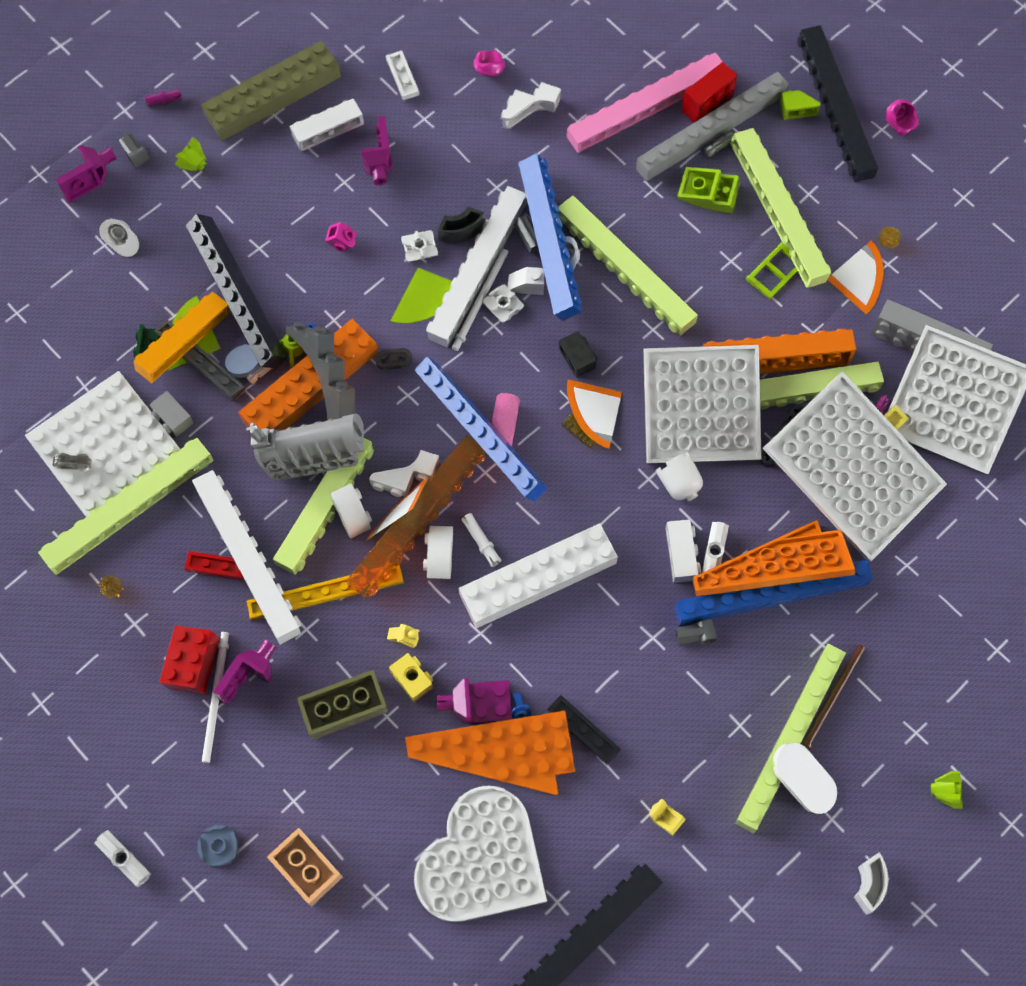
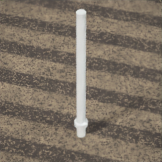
(460, 338)
(223, 647)

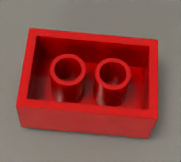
(709, 92)
(189, 659)

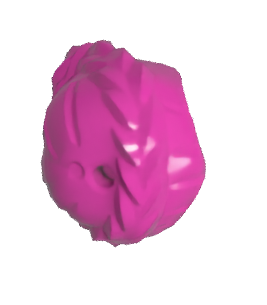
(489, 63)
(902, 116)

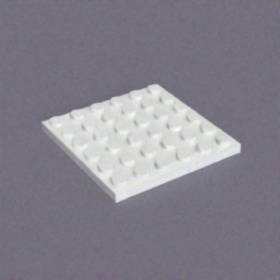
(959, 398)
(702, 403)
(114, 432)

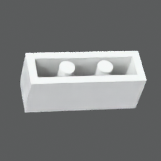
(682, 550)

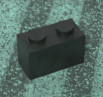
(577, 354)

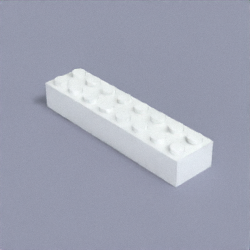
(538, 575)

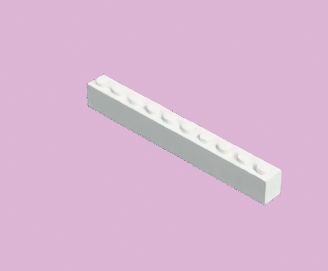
(477, 267)
(246, 557)

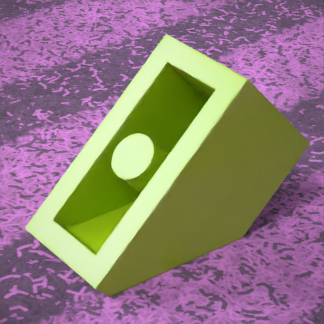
(798, 105)

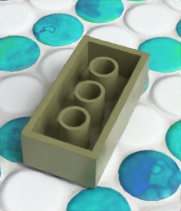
(342, 705)

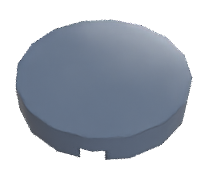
(242, 362)
(218, 846)

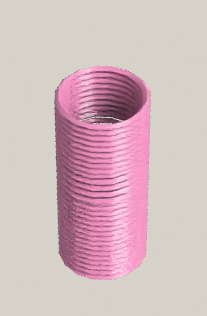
(505, 415)

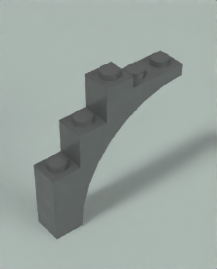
(319, 347)

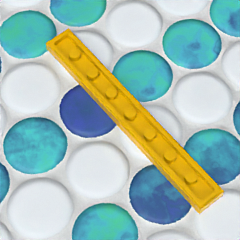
(322, 593)

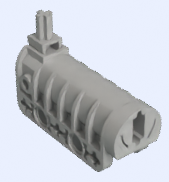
(308, 447)

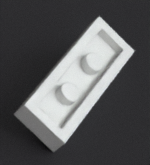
(402, 75)

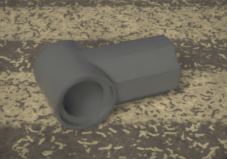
(135, 152)
(701, 632)

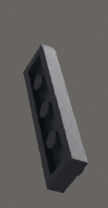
(586, 731)

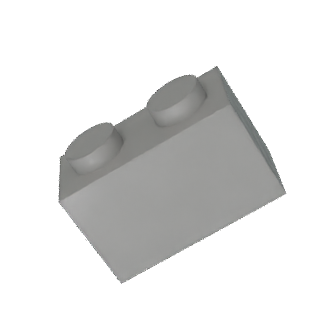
(171, 414)

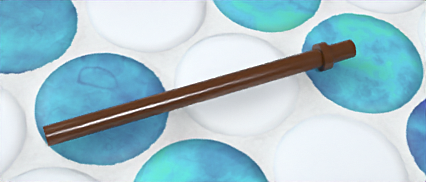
(807, 743)

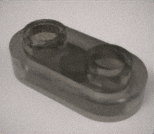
(393, 357)
(67, 461)

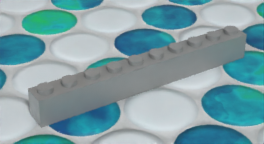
(711, 126)

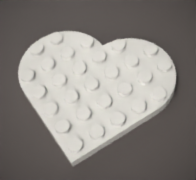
(484, 862)

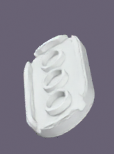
(805, 778)

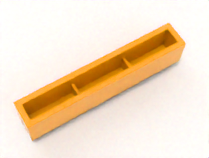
(181, 337)

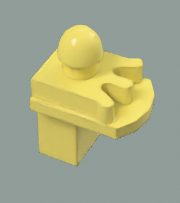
(404, 635)

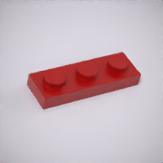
(212, 565)

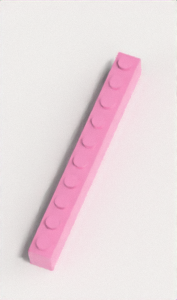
(638, 105)

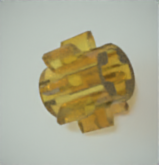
(889, 237)
(113, 590)

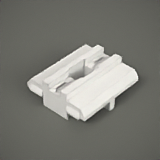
(423, 238)
(505, 312)

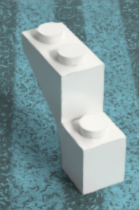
(523, 104)
(400, 480)

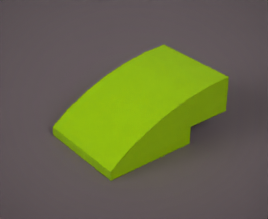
(709, 189)

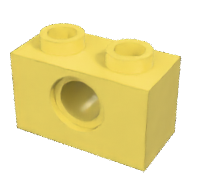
(417, 687)

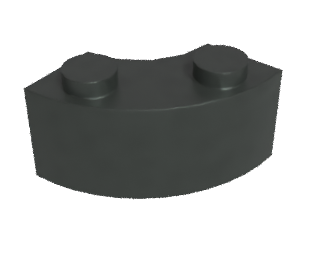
(461, 227)

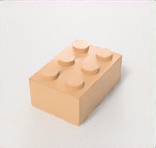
(304, 867)

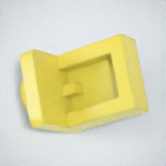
(666, 817)

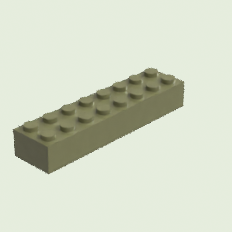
(271, 90)

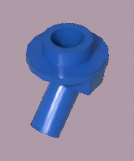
(520, 710)

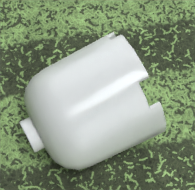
(681, 477)

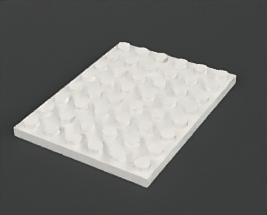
(855, 466)

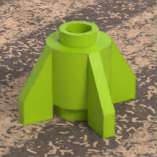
(191, 157)
(292, 348)
(948, 789)

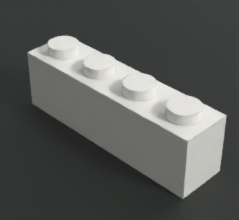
(327, 124)

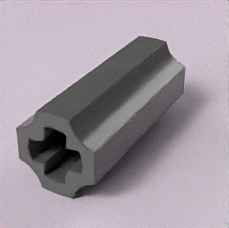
(527, 233)

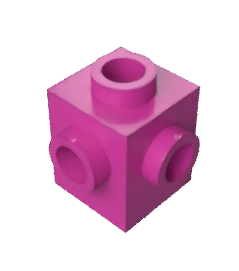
(341, 237)

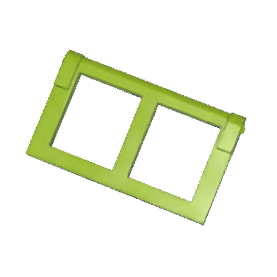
(755, 283)

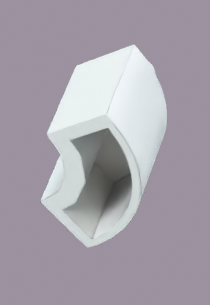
(351, 510)
(439, 552)
(874, 883)

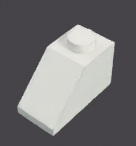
(527, 281)

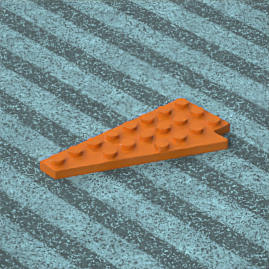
(792, 558)
(511, 751)

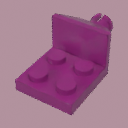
(378, 160)
(86, 176)
(237, 673)
(478, 702)

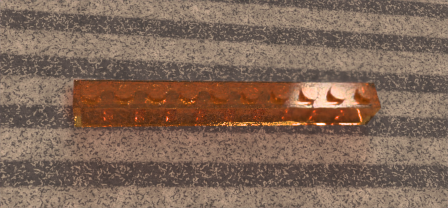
(406, 529)

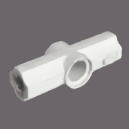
(716, 540)
(131, 867)

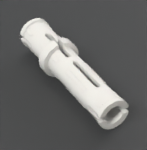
(485, 546)

